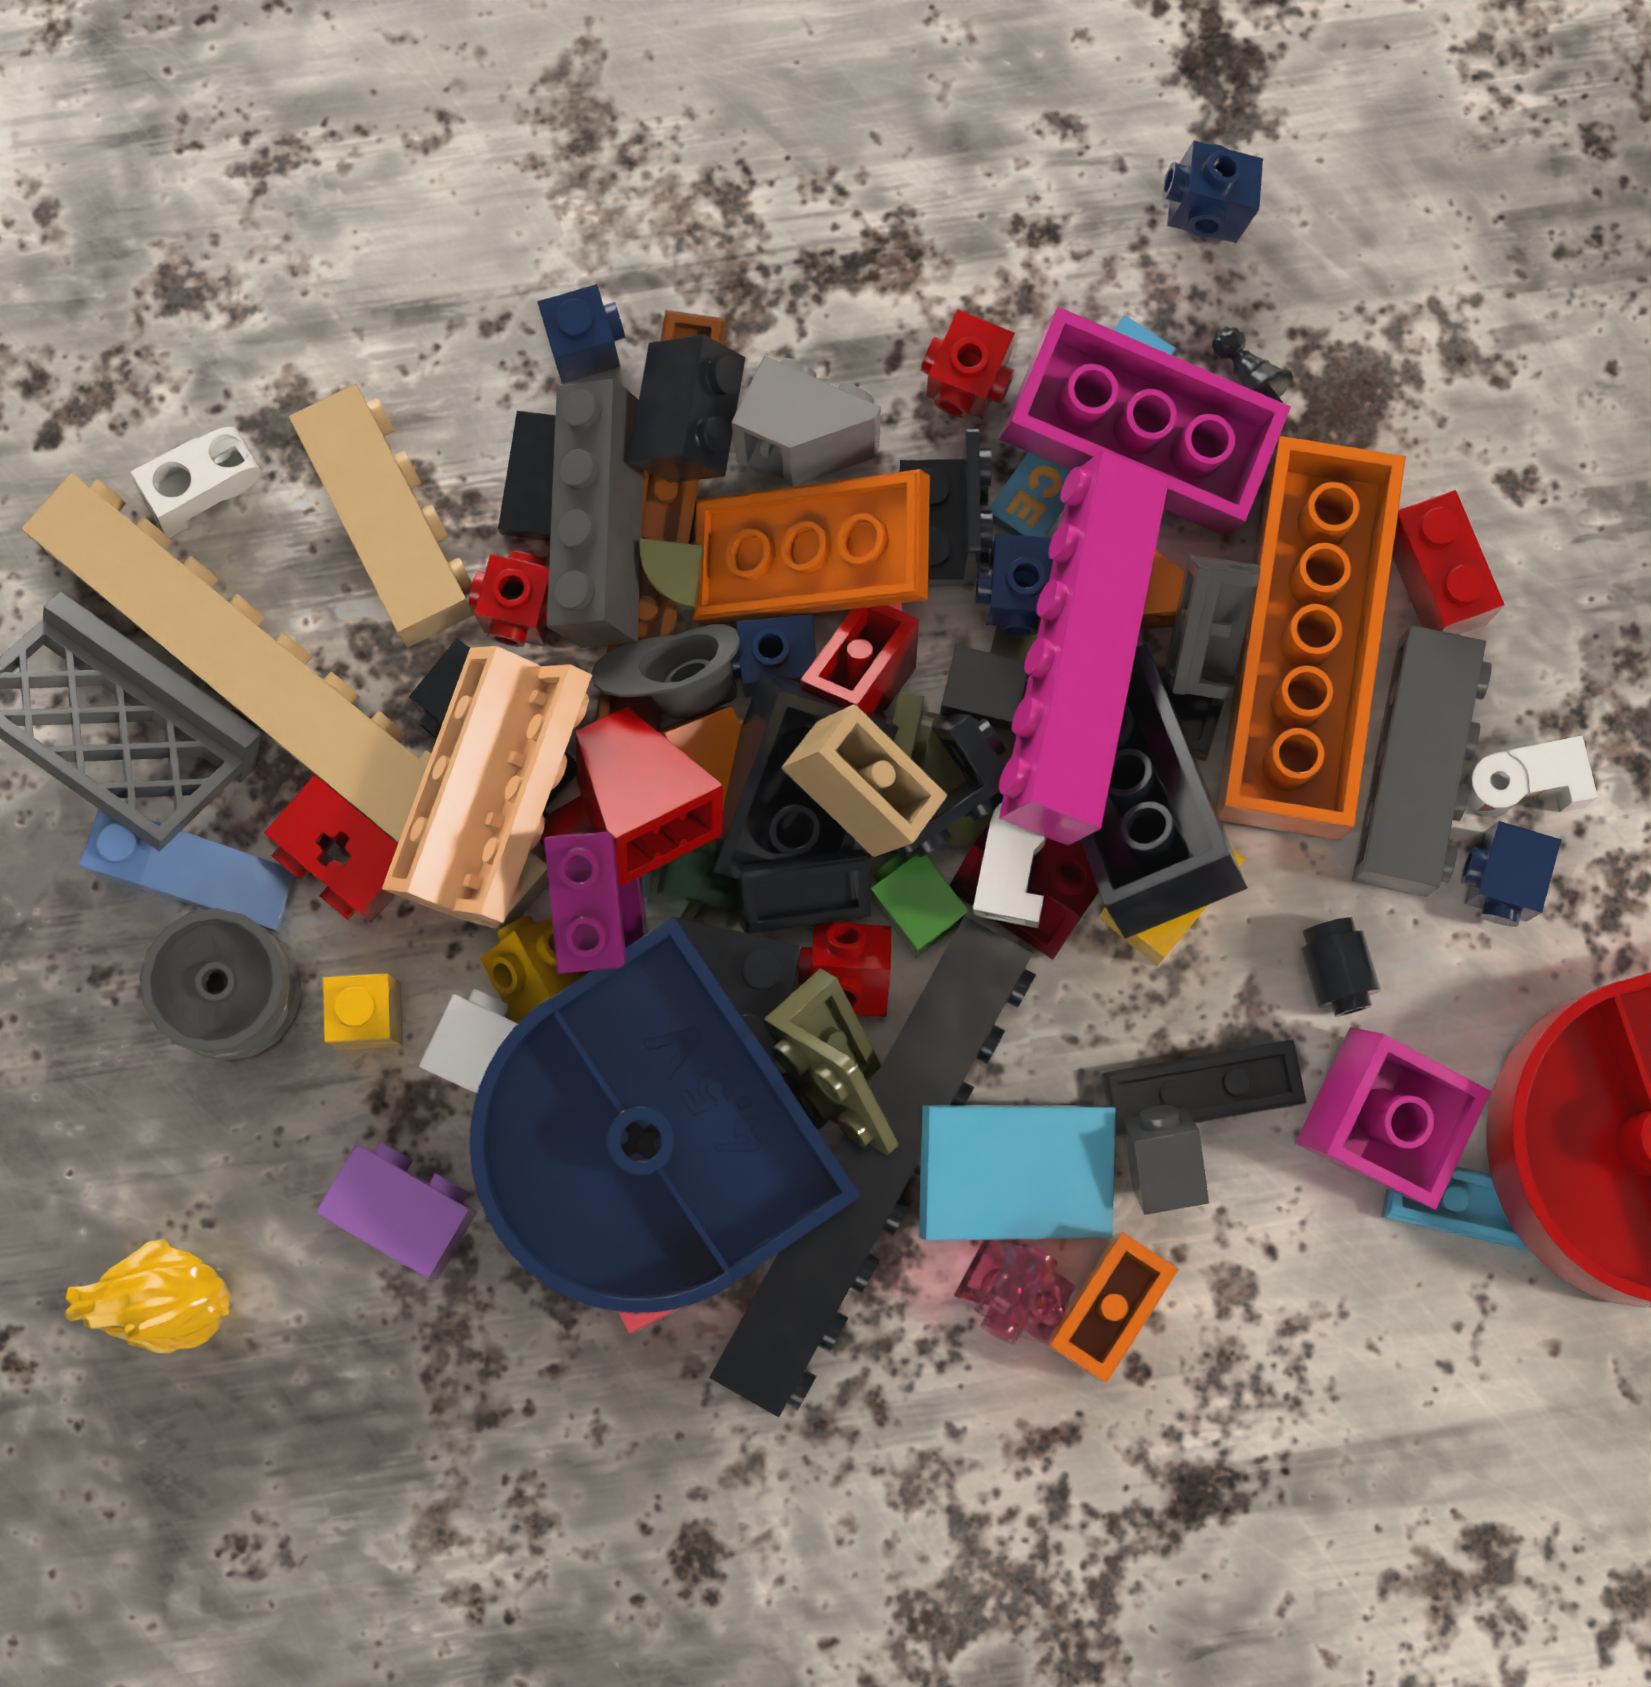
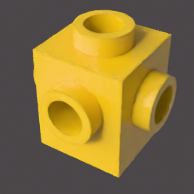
(526, 966)

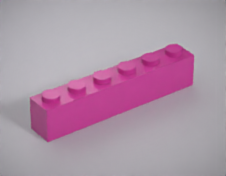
(1083, 649)

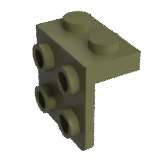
(830, 1059)

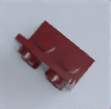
(1058, 874)

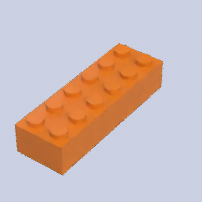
(1311, 639)

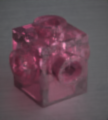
(1015, 1291)

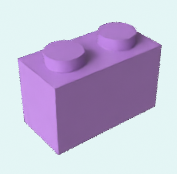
(397, 1210)

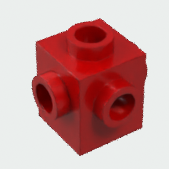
(969, 366)
(517, 619)
(857, 957)

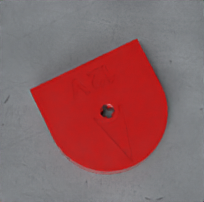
(1576, 1141)

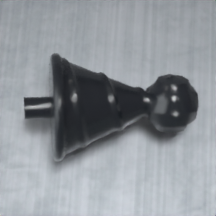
(1248, 368)

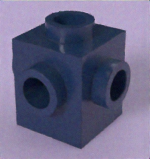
(1213, 191)
(1014, 582)

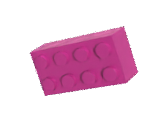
(1117, 395)

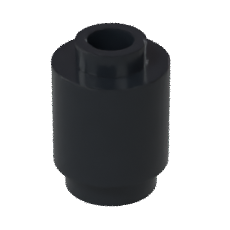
(1340, 966)

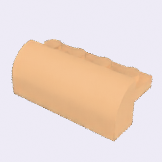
(488, 785)

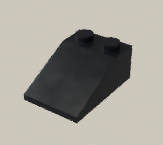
(764, 807)

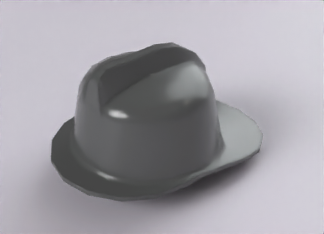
(674, 672)

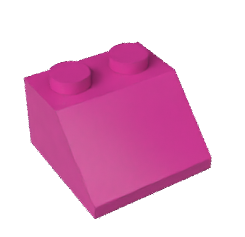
(1393, 1116)

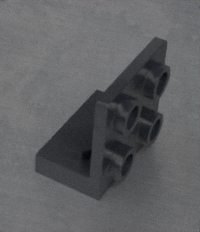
(957, 527)

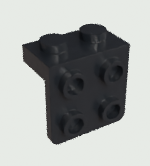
(975, 751)

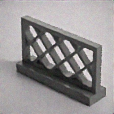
(154, 695)

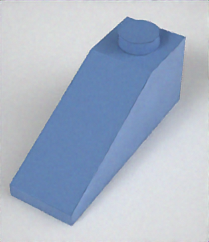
(190, 872)

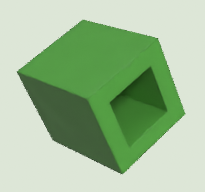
(916, 902)

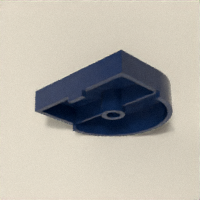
(734, 1156)

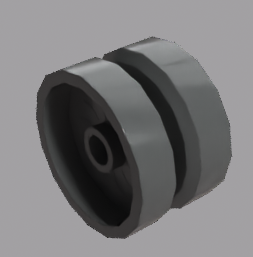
(187, 969)

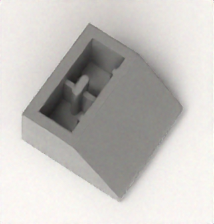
(801, 425)

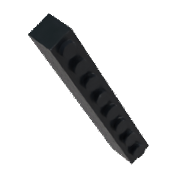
(925, 1066)

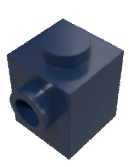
(582, 332)
(774, 646)
(1510, 873)

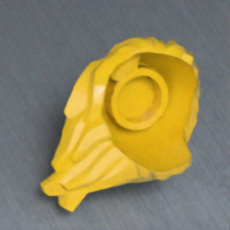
(154, 1300)

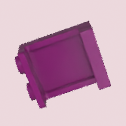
(588, 908)

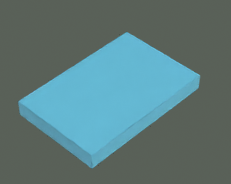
(1017, 1172)

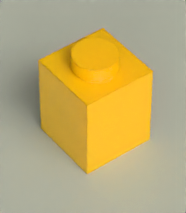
(362, 1011)

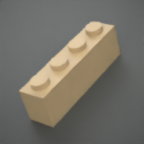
(382, 515)

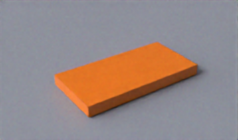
(814, 548)

